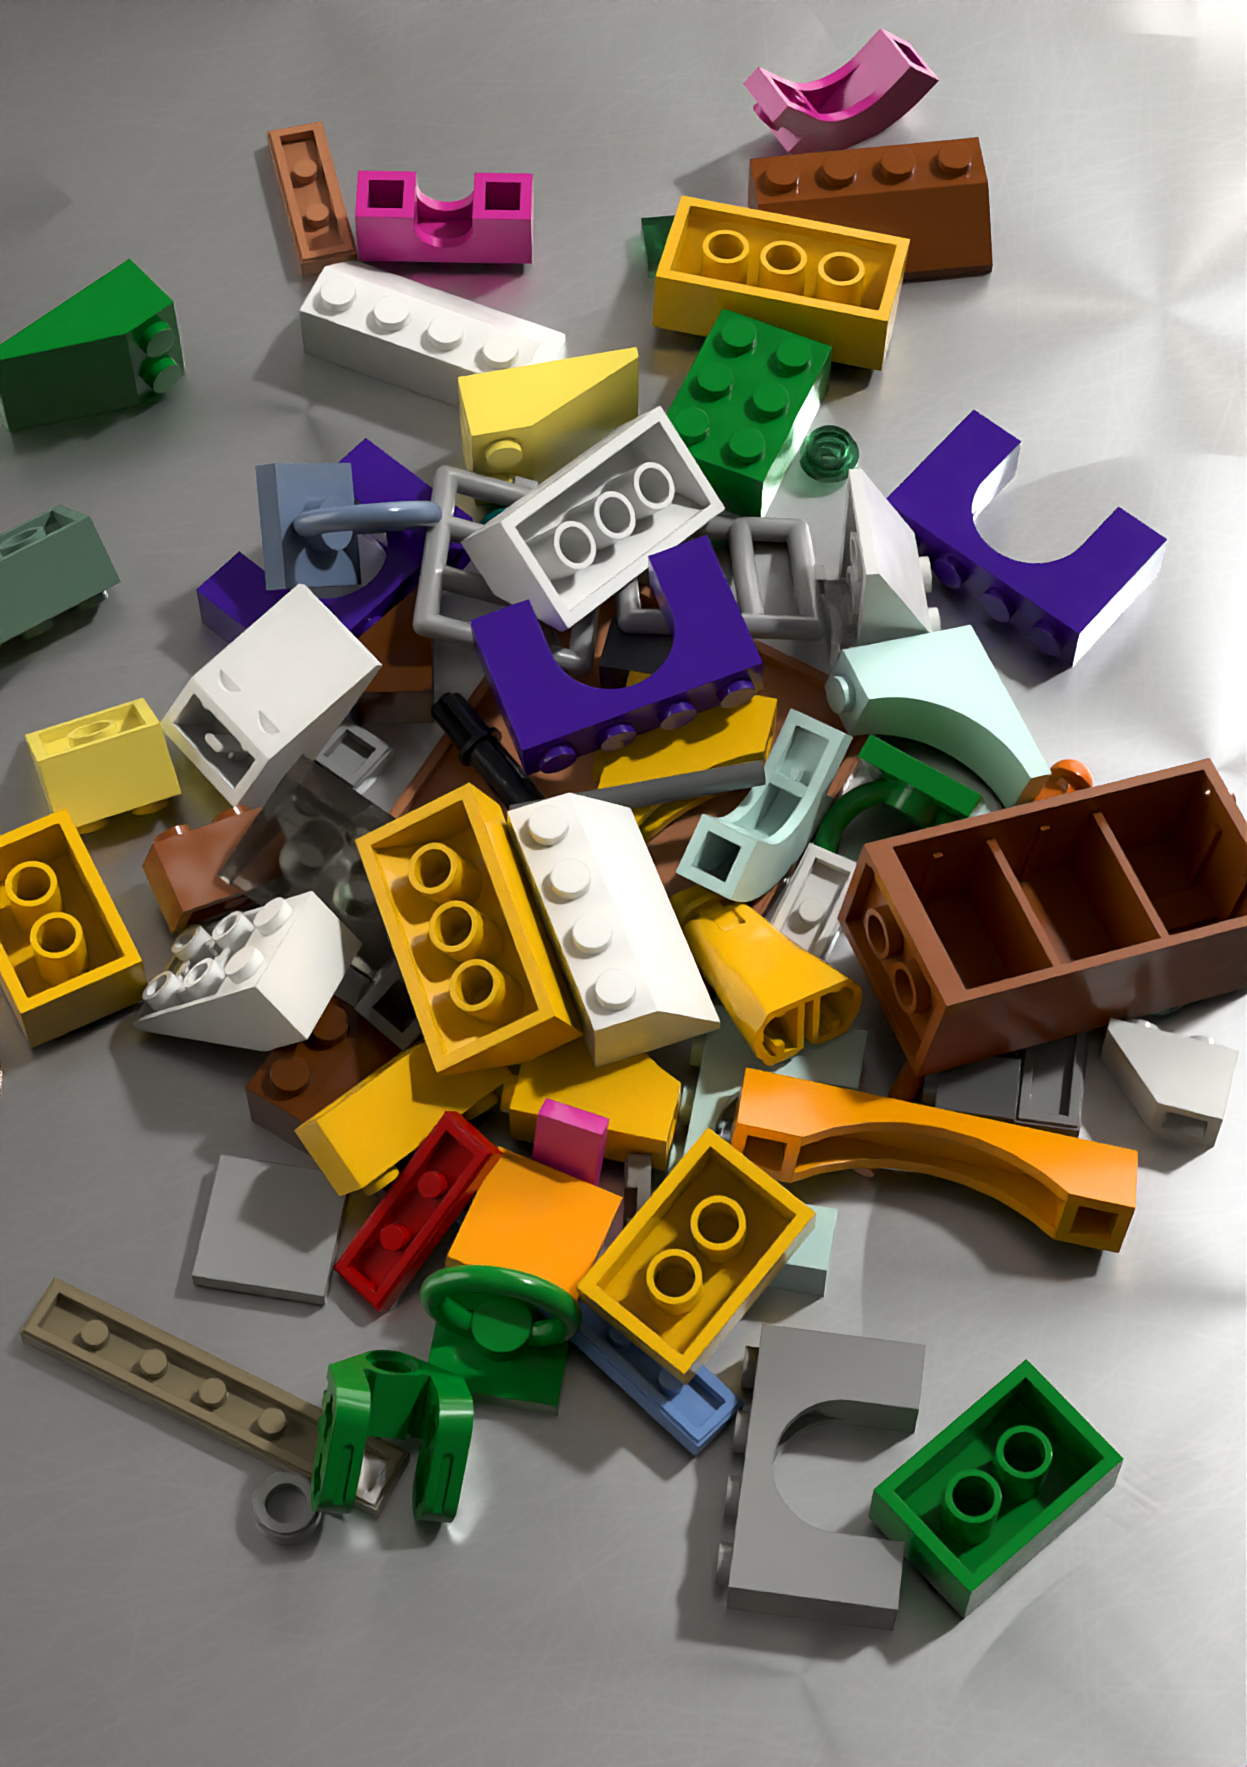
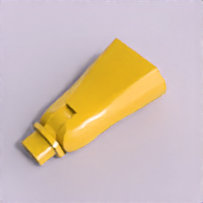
(763, 977)

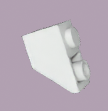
(1171, 1079)

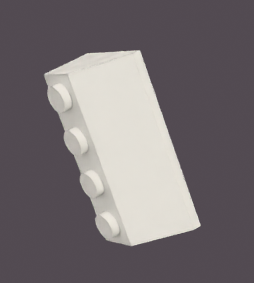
(414, 331)
(595, 522)
(610, 927)

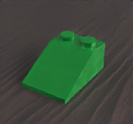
(92, 353)

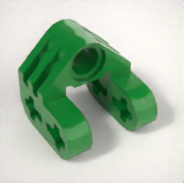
(394, 1399)

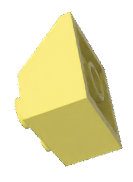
(105, 765)

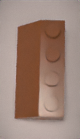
(910, 191)

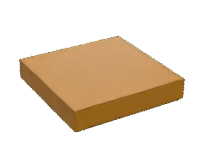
(535, 1222)

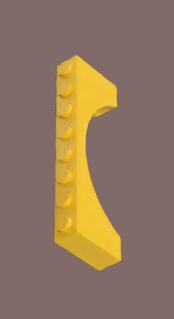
(636, 1091)

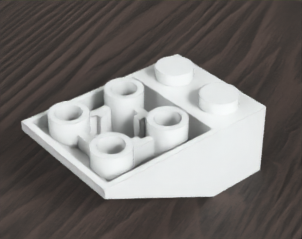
(270, 698)
(251, 976)

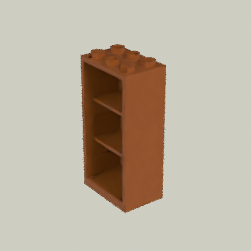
(1053, 915)

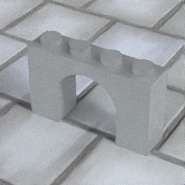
(776, 1557)

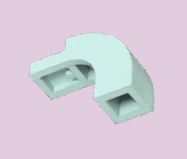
(775, 822)

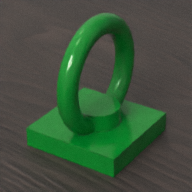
(906, 788)
(498, 1337)

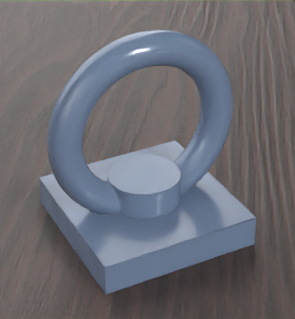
(314, 523)

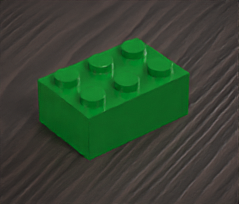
(749, 407)
(995, 1487)

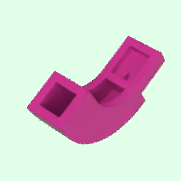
(849, 103)

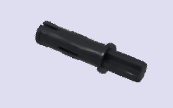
(483, 750)

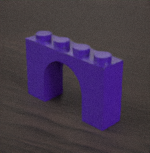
(238, 592)
(1055, 603)
(562, 719)

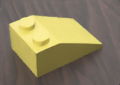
(544, 413)

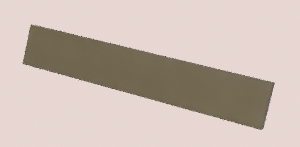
(197, 1388)

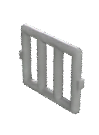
(740, 533)
(437, 576)

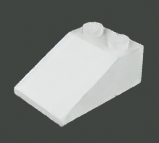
(883, 568)

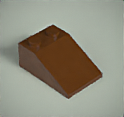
(313, 1073)

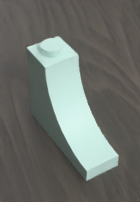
(942, 695)

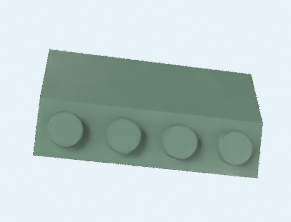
(49, 568)

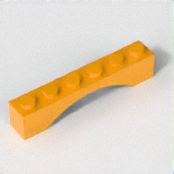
(1059, 1182)

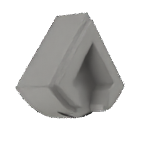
(636, 1184)

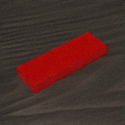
(417, 1210)

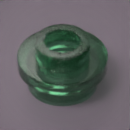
(829, 441)

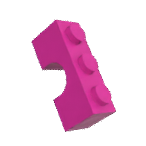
(405, 225)

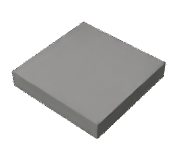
(270, 1230)

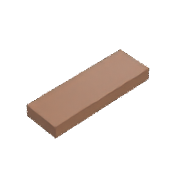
(311, 197)

